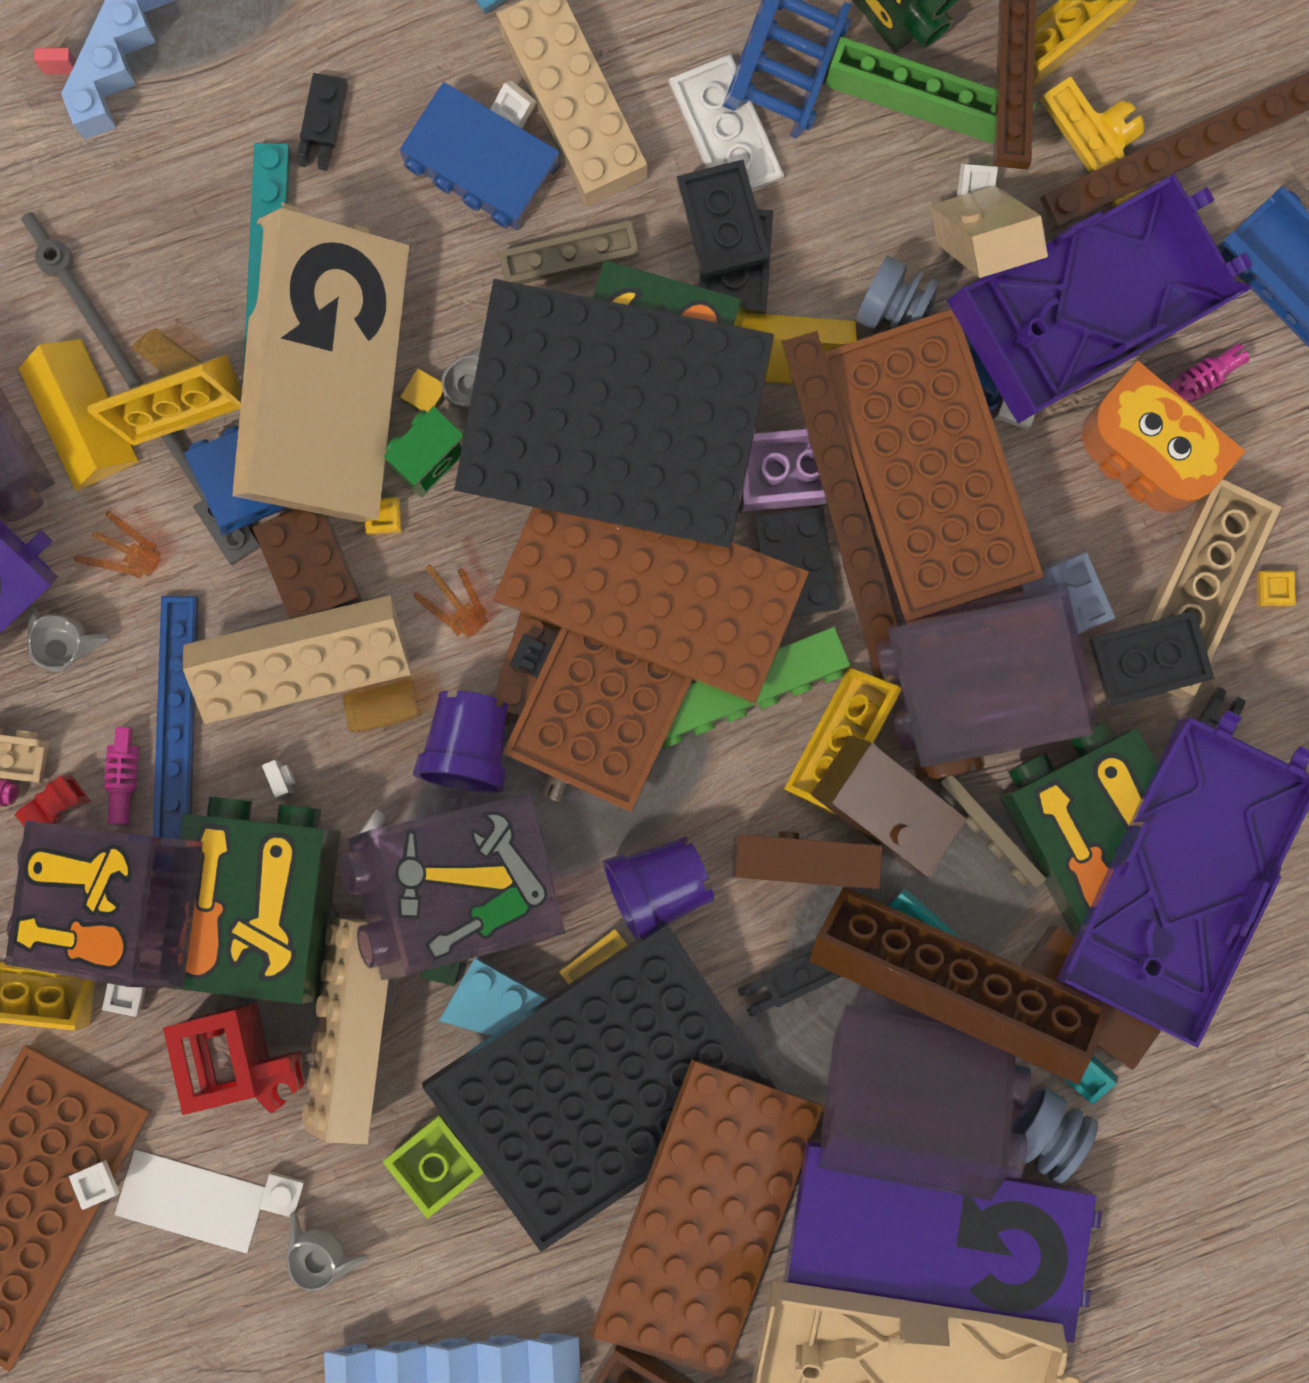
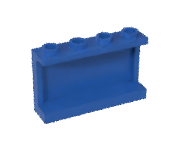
(478, 156)
(1279, 251)
(214, 470)

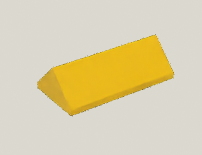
(1069, 28)
(831, 332)
(62, 387)
(171, 402)
(856, 711)
(44, 998)

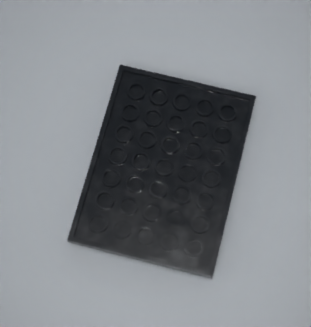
(613, 412)
(584, 1084)

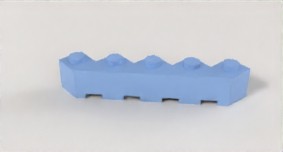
(103, 65)
(457, 1360)

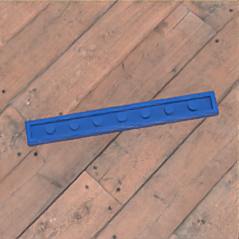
(174, 717)

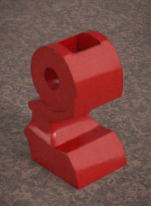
(58, 796)

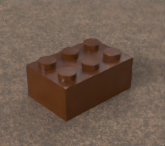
(306, 563)

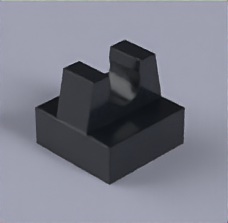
(530, 655)

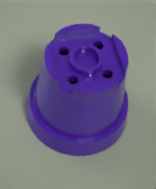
(465, 744)
(657, 885)

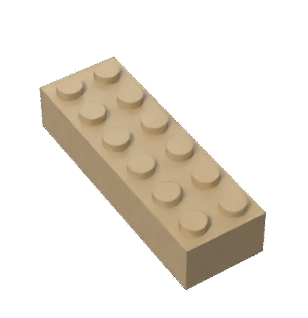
(572, 98)
(1214, 563)
(296, 659)
(345, 1041)

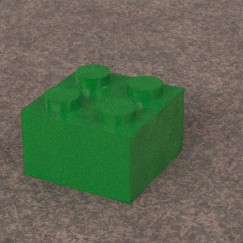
(425, 451)

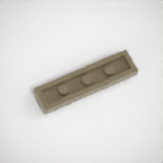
(569, 253)
(999, 843)

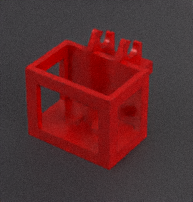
(254, 1071)

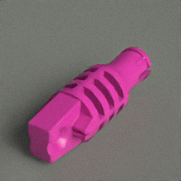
(1208, 374)
(121, 775)

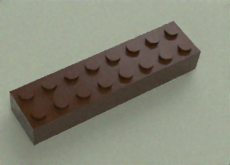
(961, 985)

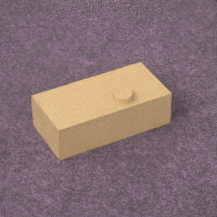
(989, 231)

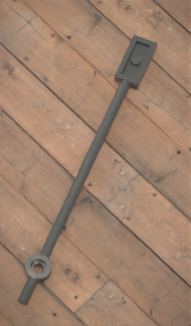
(233, 545)

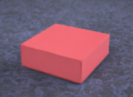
(54, 60)

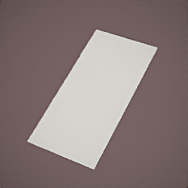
(190, 1201)

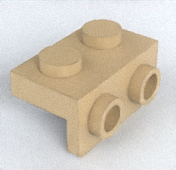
(23, 756)

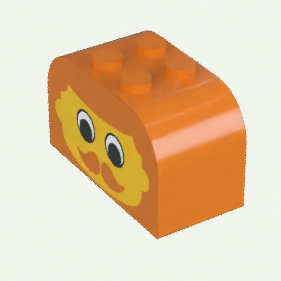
(1157, 443)

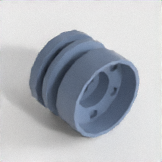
(895, 299)
(1054, 1137)

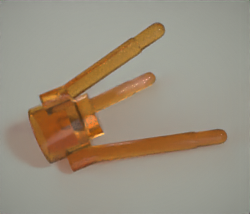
(141, 558)
(468, 618)

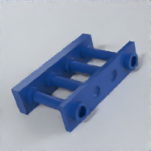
(755, 59)

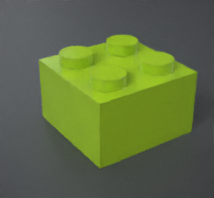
(433, 1166)

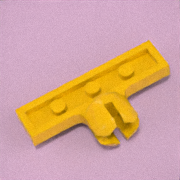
(1093, 135)

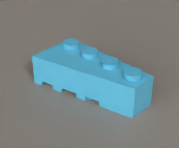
(490, 999)

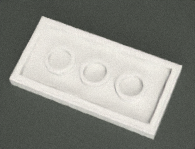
(720, 132)

